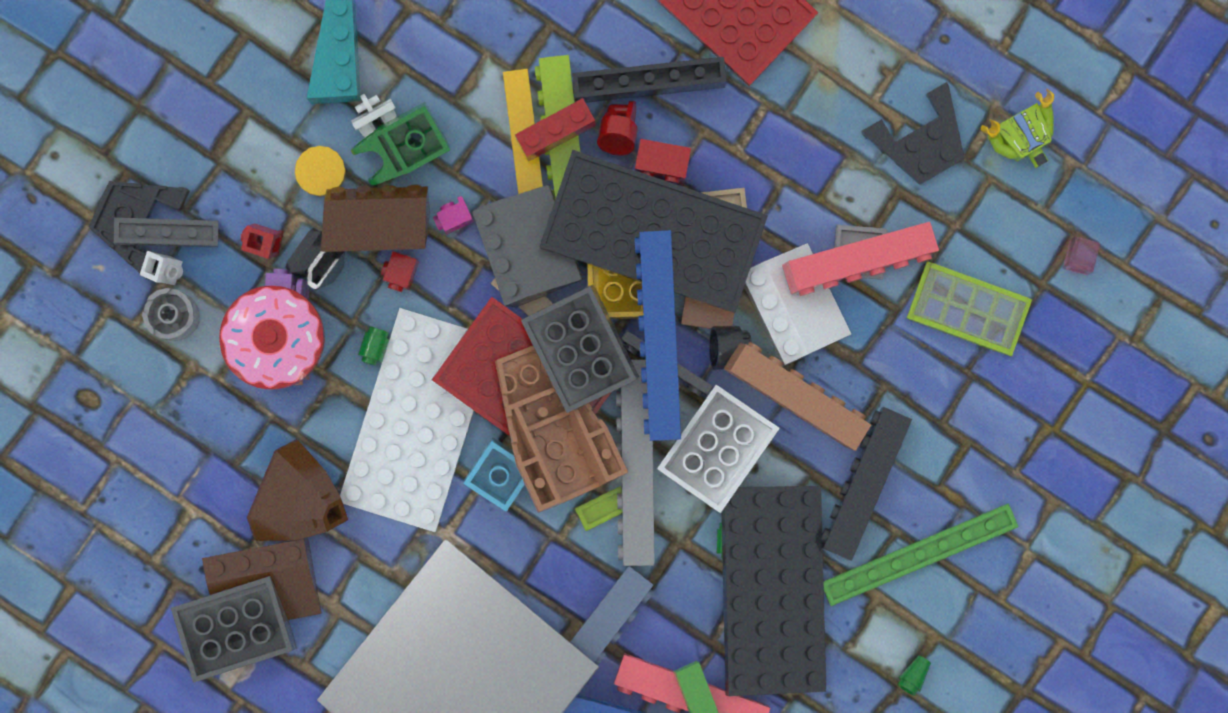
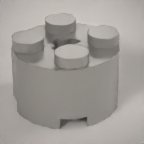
(158, 307)

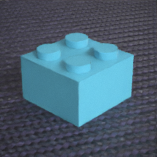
(496, 475)

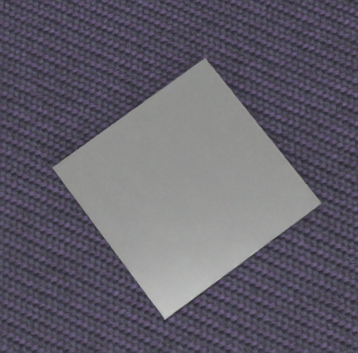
(459, 648)

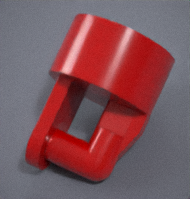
(616, 132)

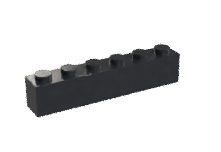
(649, 80)
(866, 483)

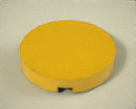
(319, 170)

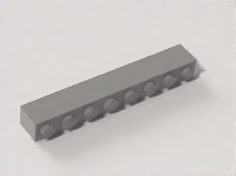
(637, 484)

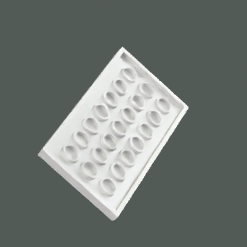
(410, 428)

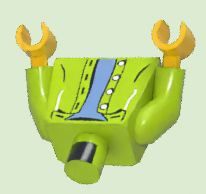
(1025, 132)

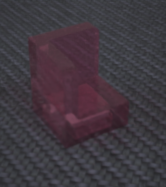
(1081, 255)

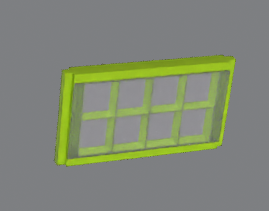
(969, 309)

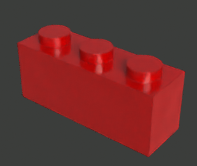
(555, 130)

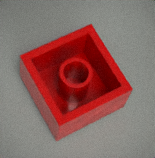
(663, 161)

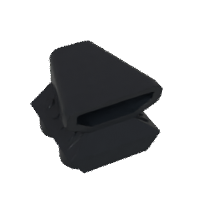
(310, 262)

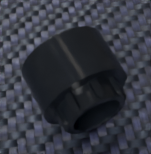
(724, 342)

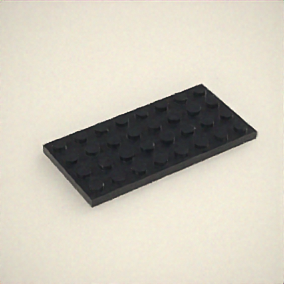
(608, 205)
(773, 591)

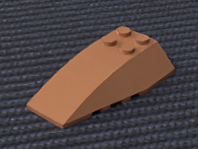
(553, 449)

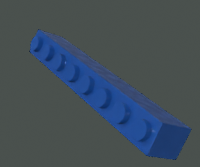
(660, 335)

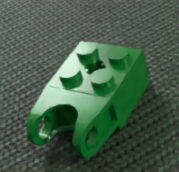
(397, 151)

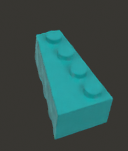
(336, 59)

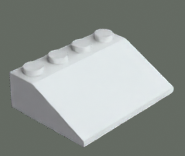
(792, 321)
(718, 449)

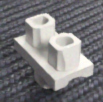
(364, 121)

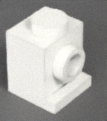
(168, 269)

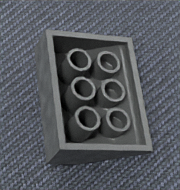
(512, 239)
(580, 348)
(233, 629)

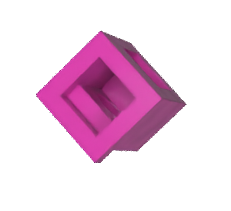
(453, 216)

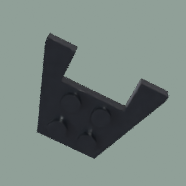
(930, 147)
(132, 201)

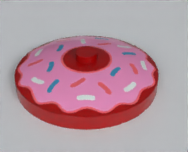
(272, 337)

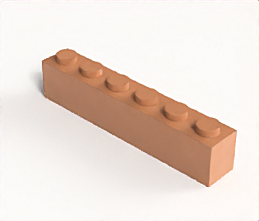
(797, 396)

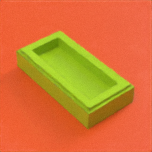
(599, 509)

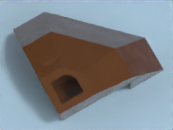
(295, 498)

